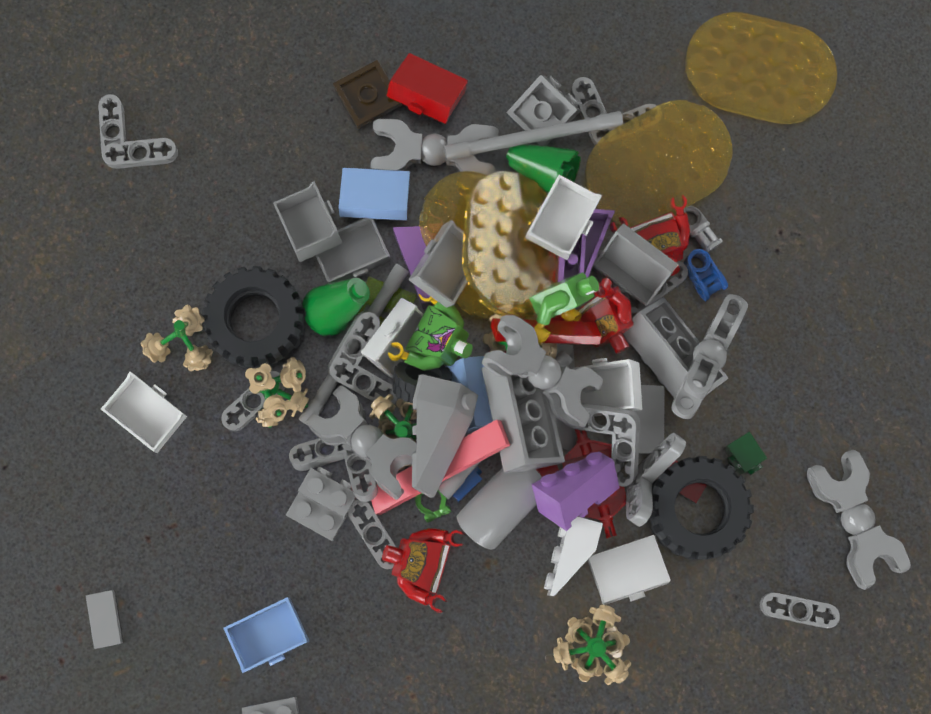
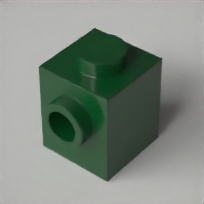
(745, 454)

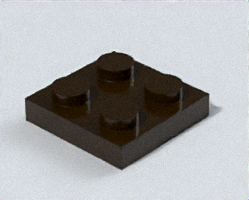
(366, 94)

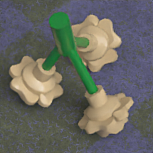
(186, 322)

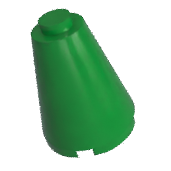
(544, 163)
(334, 305)

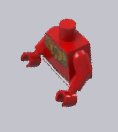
(667, 232)
(611, 313)
(421, 563)

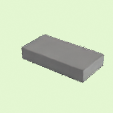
(104, 619)

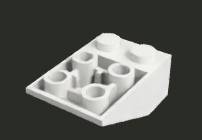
(574, 550)

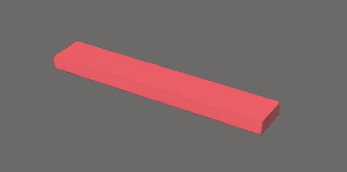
(472, 450)

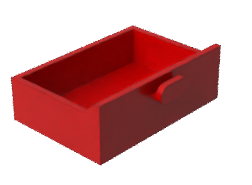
(426, 88)

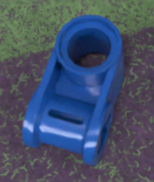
(706, 275)

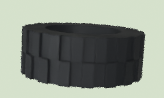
(407, 376)

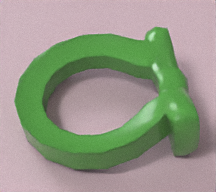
(429, 515)

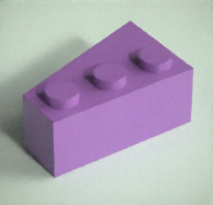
(586, 248)
(412, 251)
(575, 488)

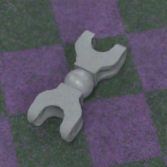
(413, 148)
(709, 356)
(528, 359)
(366, 441)
(858, 519)

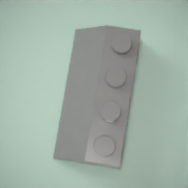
(666, 346)
(526, 421)

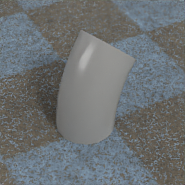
(498, 507)

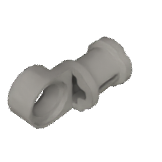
(702, 231)

